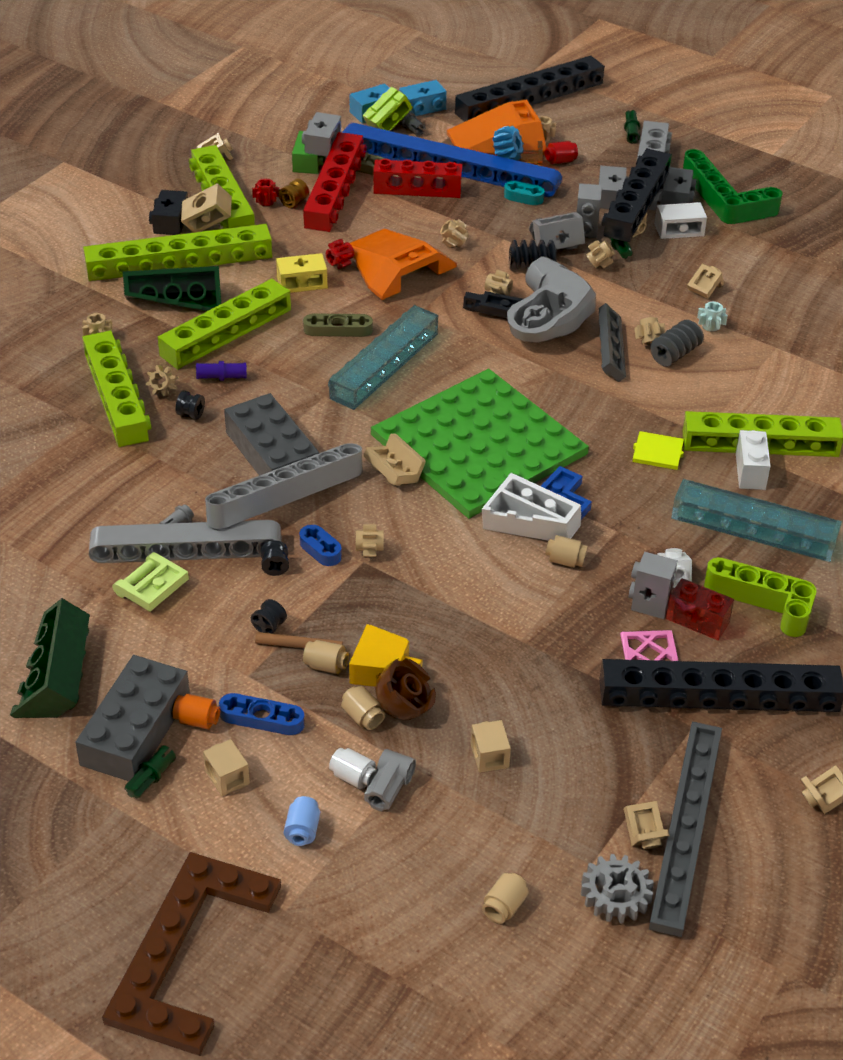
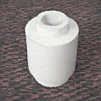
(353, 767)

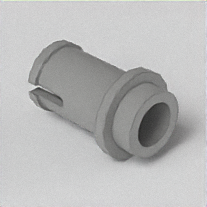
(182, 514)

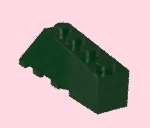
(182, 287)
(55, 663)

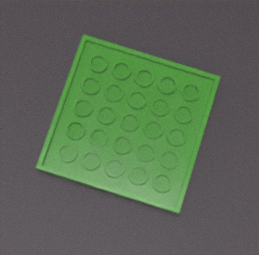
(479, 437)

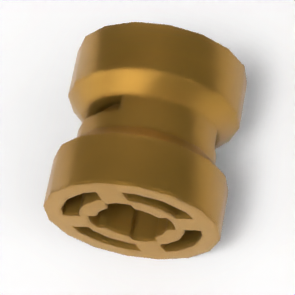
(293, 193)

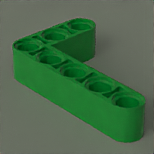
(722, 197)

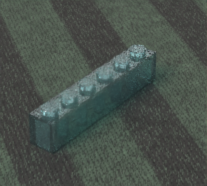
(383, 357)
(756, 520)

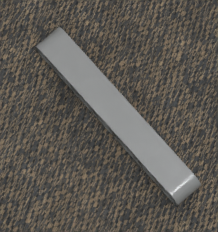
(283, 485)
(181, 541)

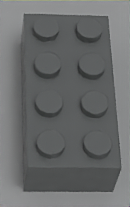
(266, 434)
(132, 718)

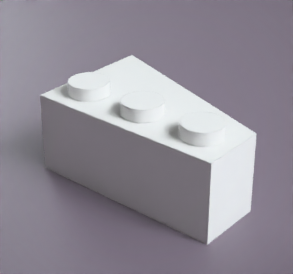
(530, 511)

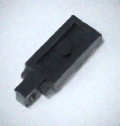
(489, 303)

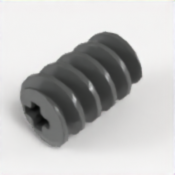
(676, 342)

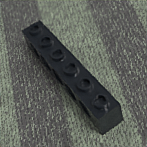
(636, 195)

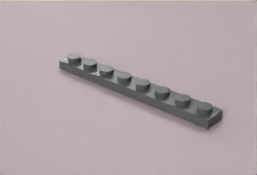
(685, 830)

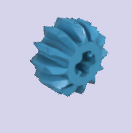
(508, 143)

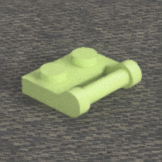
(154, 587)

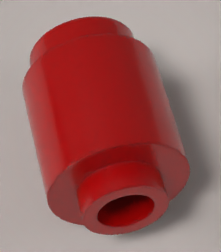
(561, 152)

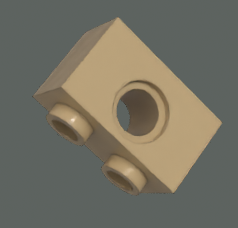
(206, 208)

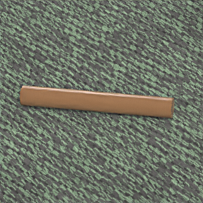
(287, 640)

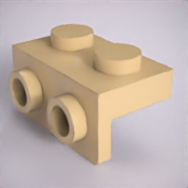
(396, 461)

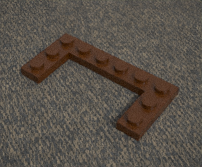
(133, 1002)

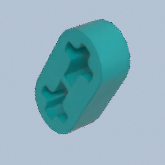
(524, 193)

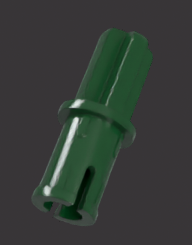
(632, 127)
(622, 247)
(149, 772)

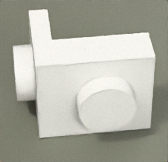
(684, 564)

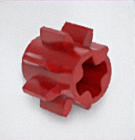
(265, 192)
(339, 253)

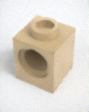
(490, 746)
(226, 767)

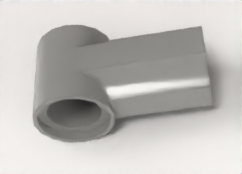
(392, 772)

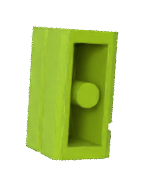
(388, 110)

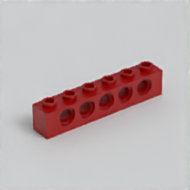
(334, 182)

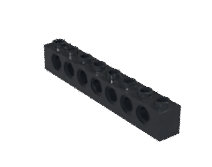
(533, 87)
(721, 685)

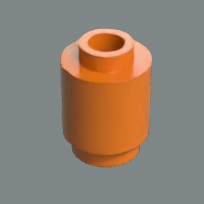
(196, 711)

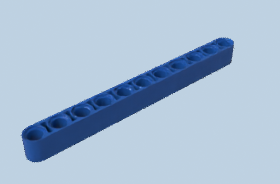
(475, 164)

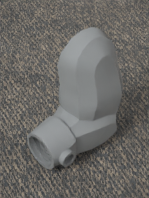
(556, 307)

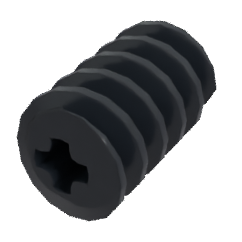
(528, 254)

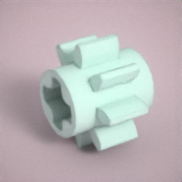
(712, 316)

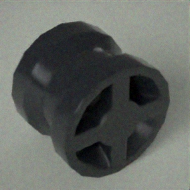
(190, 405)
(274, 558)
(268, 616)

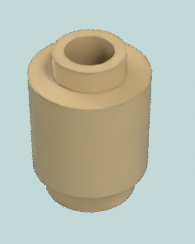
(566, 551)
(326, 656)
(362, 707)
(505, 897)

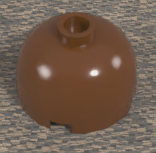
(404, 690)

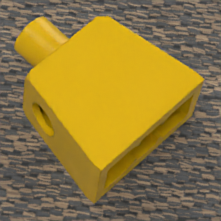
(374, 653)

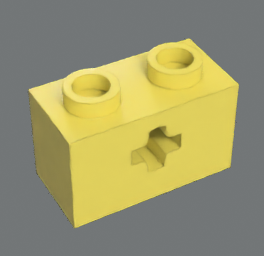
(302, 272)

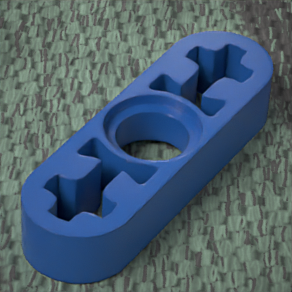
(253, 704)

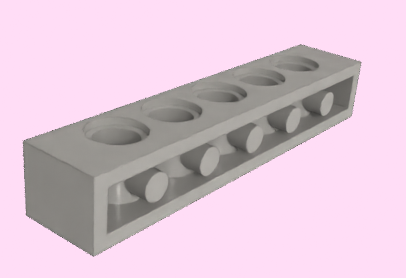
(655, 137)

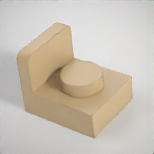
(223, 145)
(706, 280)

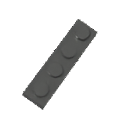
(612, 343)

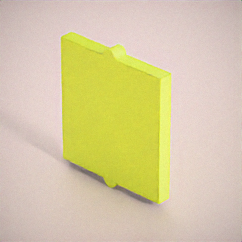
(658, 450)

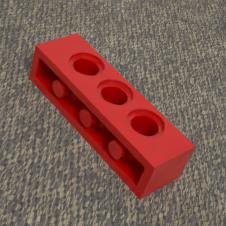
(409, 185)

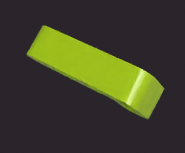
(765, 590)

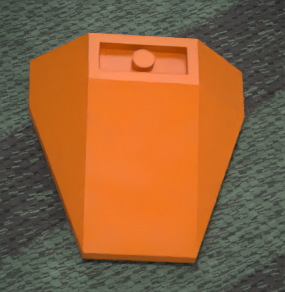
(479, 131)
(389, 255)

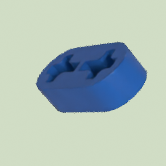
(316, 547)

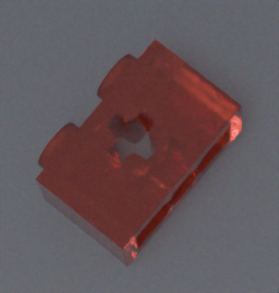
(700, 609)

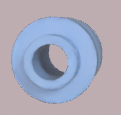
(302, 821)

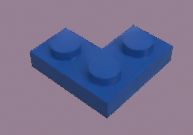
(565, 484)

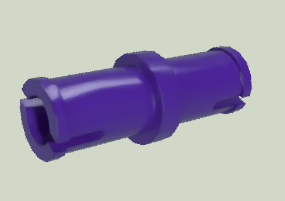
(221, 370)

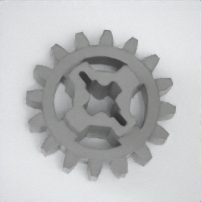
(618, 888)

